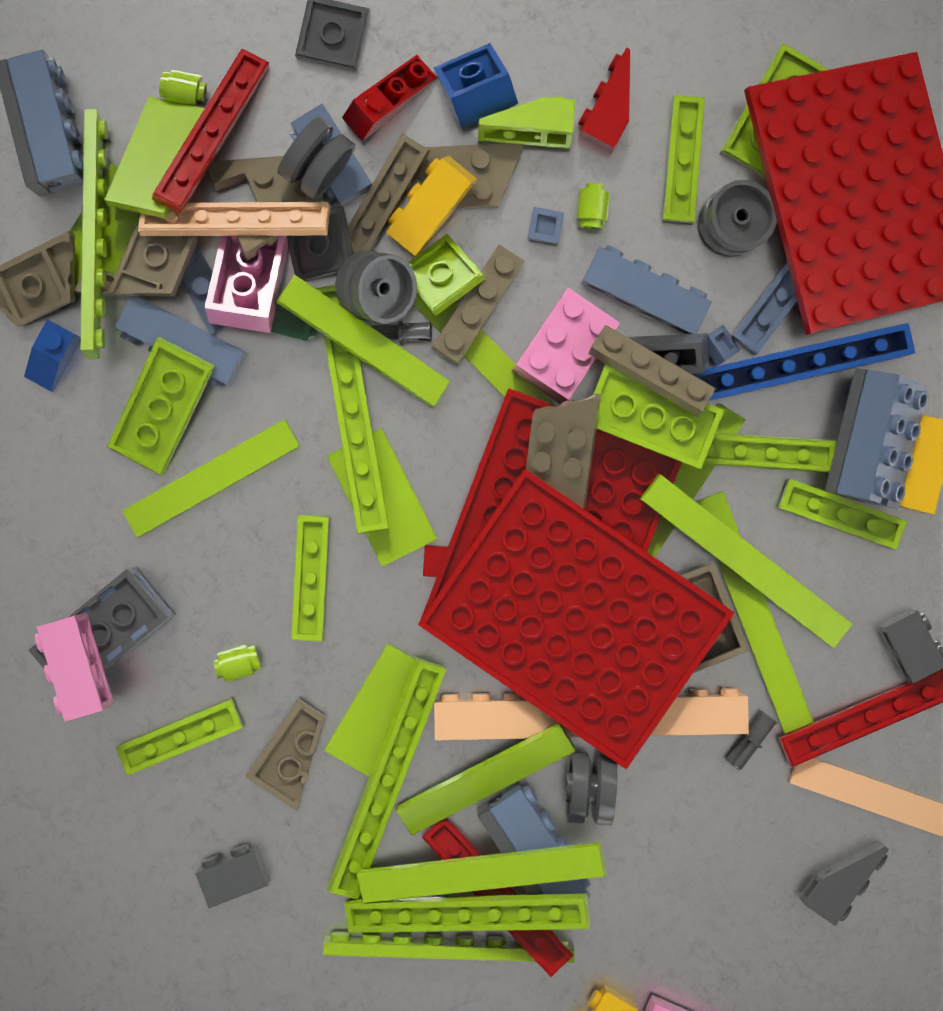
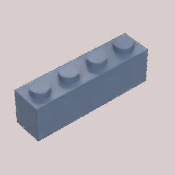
(647, 292)
(148, 322)

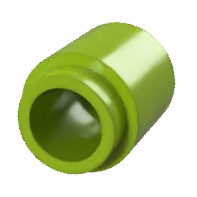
(182, 87)
(593, 206)
(236, 663)

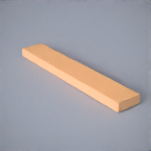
(240, 220)
(869, 794)

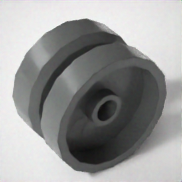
(316, 158)
(737, 217)
(376, 286)
(588, 788)

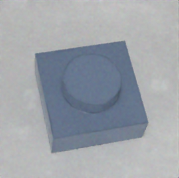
(545, 225)
(721, 345)

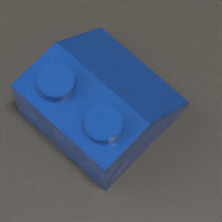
(476, 85)

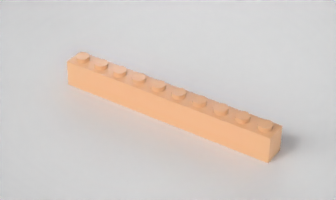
(519, 719)

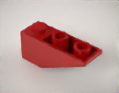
(388, 97)
(611, 112)

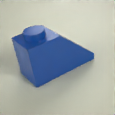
(50, 355)

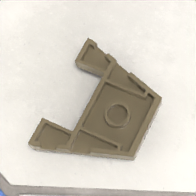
(265, 186)
(150, 266)

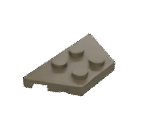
(489, 163)
(39, 280)
(564, 446)

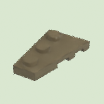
(288, 754)

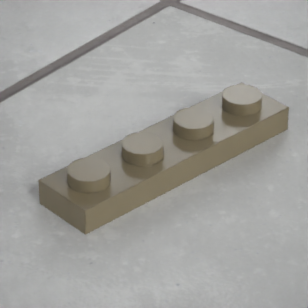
(386, 193)
(477, 305)
(651, 370)

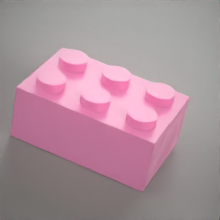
(245, 290)
(559, 351)
(74, 667)

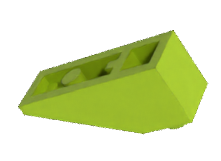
(536, 123)

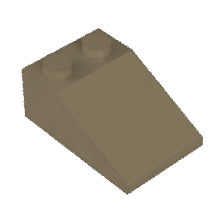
(730, 641)

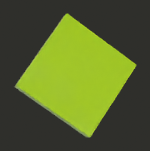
(444, 274)

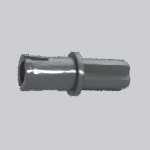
(406, 332)
(750, 742)

